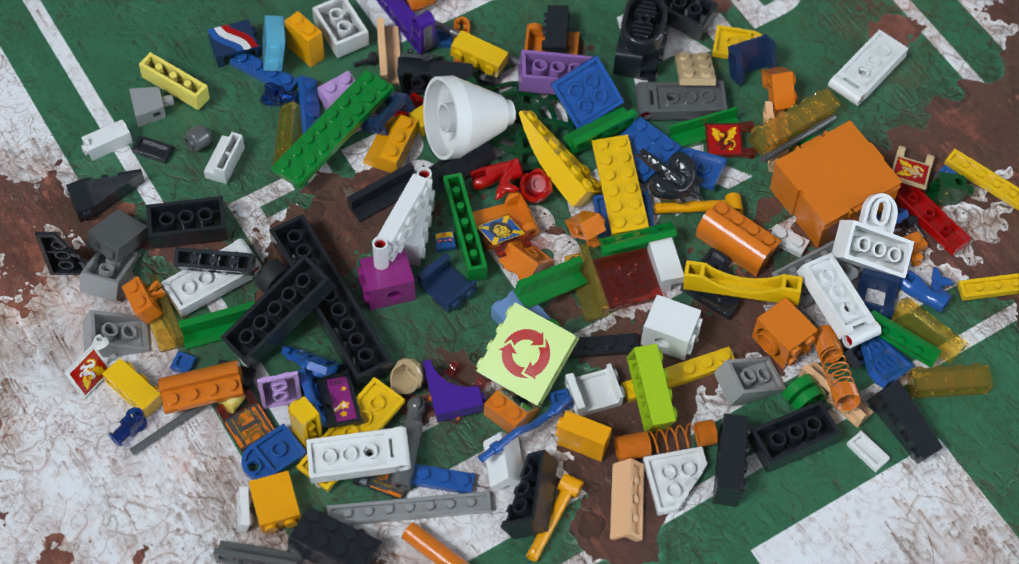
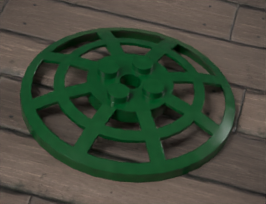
(516, 131)

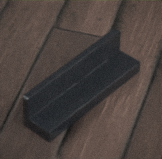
(473, 160)
(380, 194)

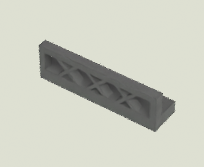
(246, 554)

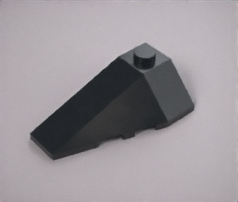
(96, 196)
(59, 255)

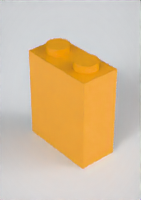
(304, 39)
(583, 435)
(275, 502)

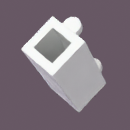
(106, 140)

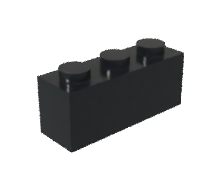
(556, 29)

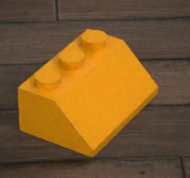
(391, 150)

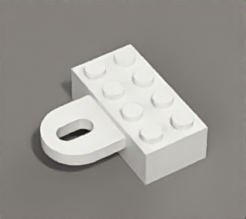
(872, 242)

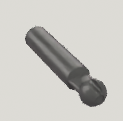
(416, 407)

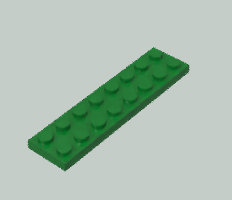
(332, 129)

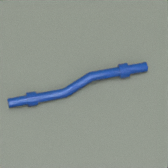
(497, 446)

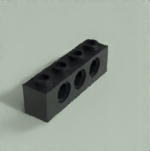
(214, 261)

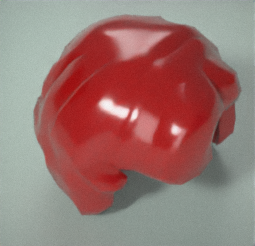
(536, 186)

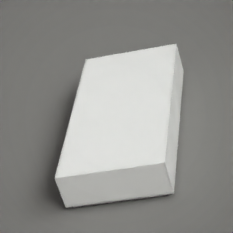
(868, 451)

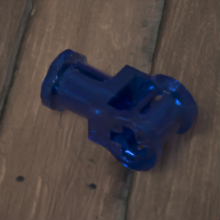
(277, 95)
(129, 426)

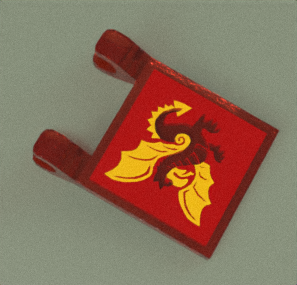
(727, 140)

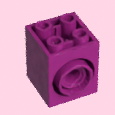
(386, 286)

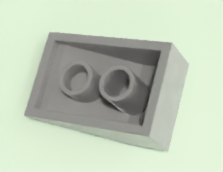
(105, 277)
(124, 331)
(748, 379)

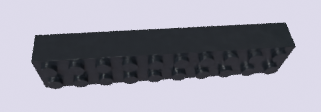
(338, 312)

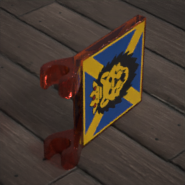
(501, 232)

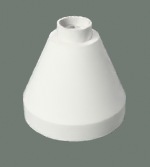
(462, 116)

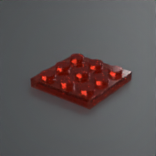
(627, 279)

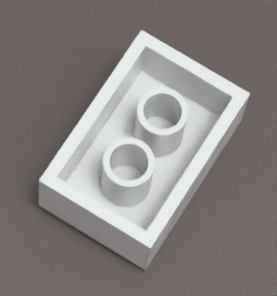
(340, 26)

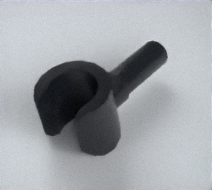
(372, 60)
(913, 221)

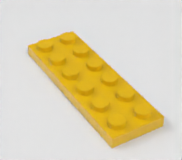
(619, 184)
(376, 406)

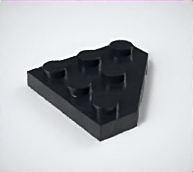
(721, 304)

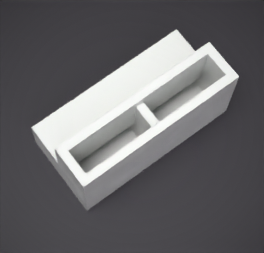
(224, 158)
(665, 263)
(506, 466)

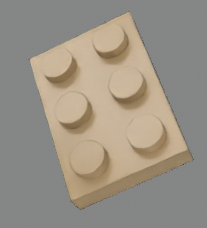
(695, 69)

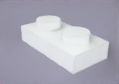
(790, 241)
(243, 501)

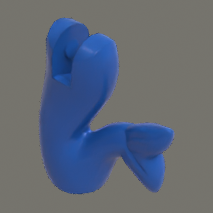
(935, 297)

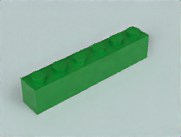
(465, 227)

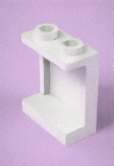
(595, 391)

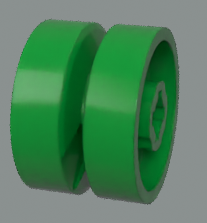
(803, 392)

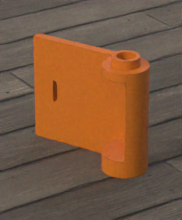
(534, 39)
(516, 208)

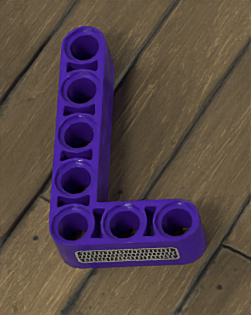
(418, 29)

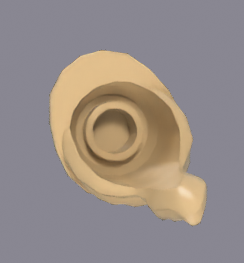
(407, 376)

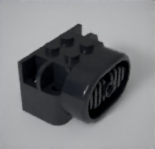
(641, 39)

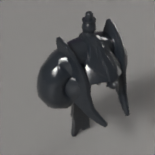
(674, 179)

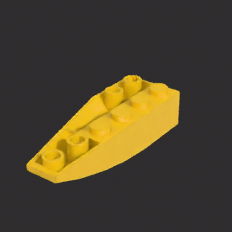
(559, 163)

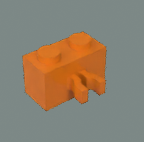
(586, 227)
(143, 298)

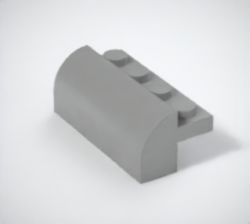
(791, 268)

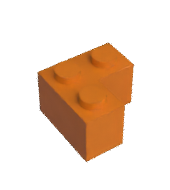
(780, 87)

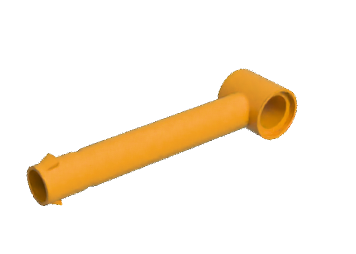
(732, 199)
(568, 487)

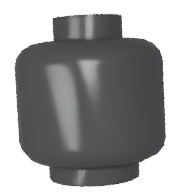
(198, 138)

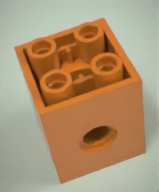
(784, 333)

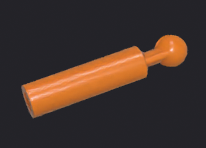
(430, 546)

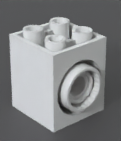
(672, 327)

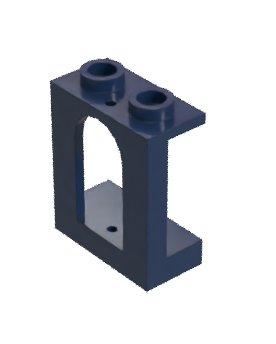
(394, 102)
(881, 282)

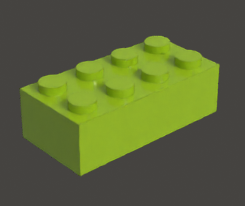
(651, 388)

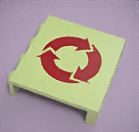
(527, 354)

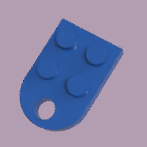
(708, 167)
(310, 388)
(272, 453)

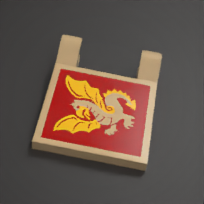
(912, 171)

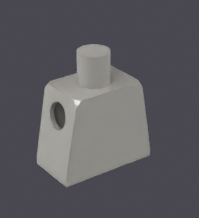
(149, 104)

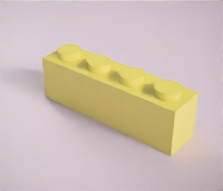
(174, 81)

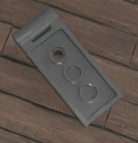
(678, 101)

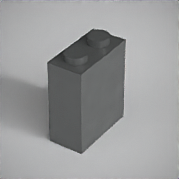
(117, 236)

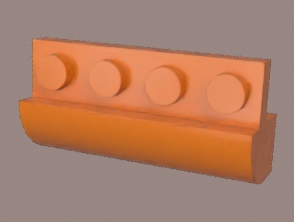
(737, 237)
(201, 386)

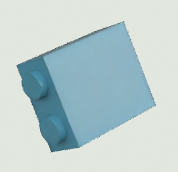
(273, 43)

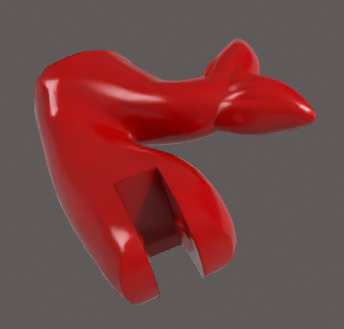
(503, 172)

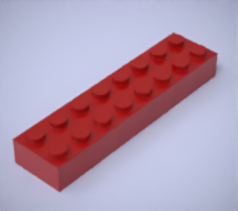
(932, 219)

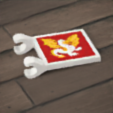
(88, 368)

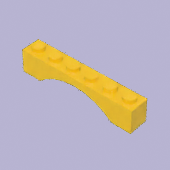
(705, 278)

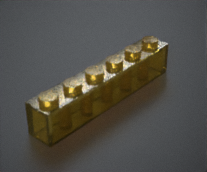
(794, 121)

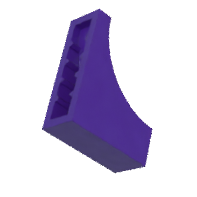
(449, 399)

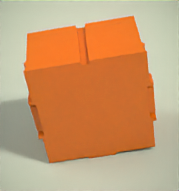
(831, 181)

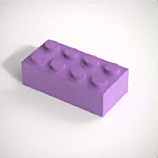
(541, 68)

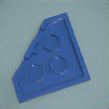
(884, 362)
(319, 365)

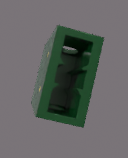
(948, 189)

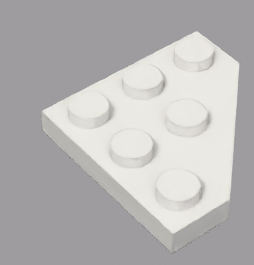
(673, 477)

